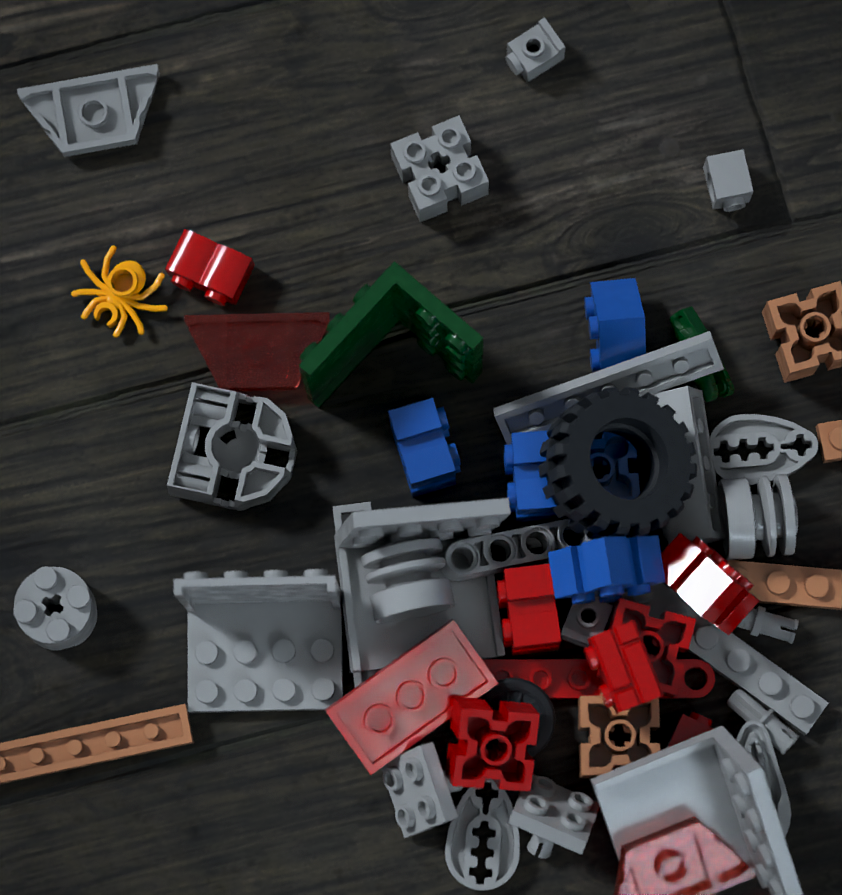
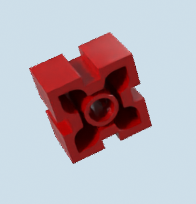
(707, 582)
(530, 608)
(666, 635)
(507, 761)

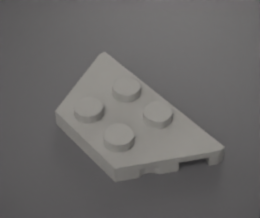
(94, 109)

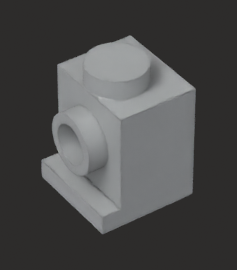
(533, 64)
(578, 631)

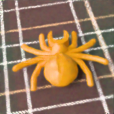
(119, 292)

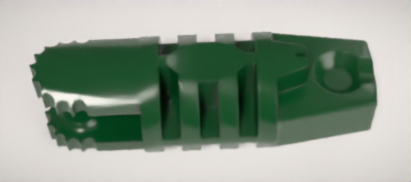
(687, 325)

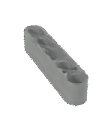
(514, 545)

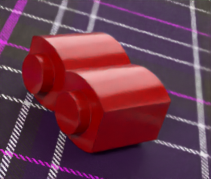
(209, 267)

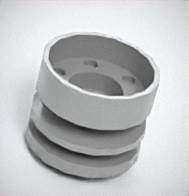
(758, 516)
(407, 580)

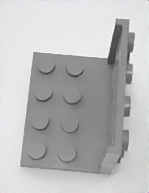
(476, 600)
(262, 641)
(708, 780)

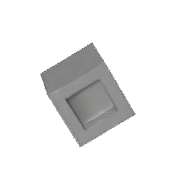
(728, 180)

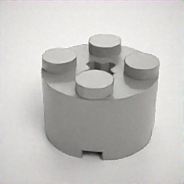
(55, 629)

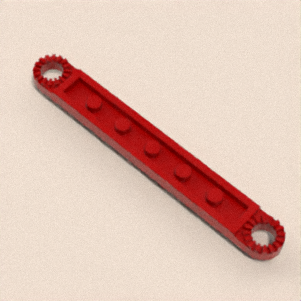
(575, 678)

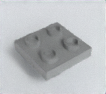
(419, 790)
(554, 816)

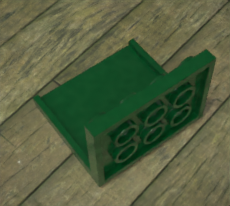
(376, 311)

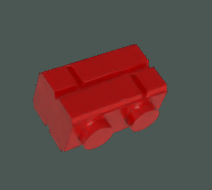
(623, 667)

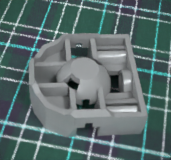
(241, 458)

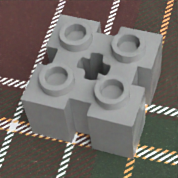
(429, 187)

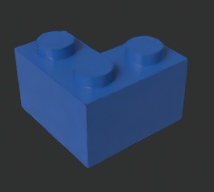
(615, 322)

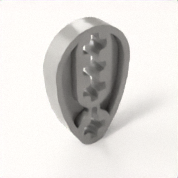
(774, 433)
(504, 844)

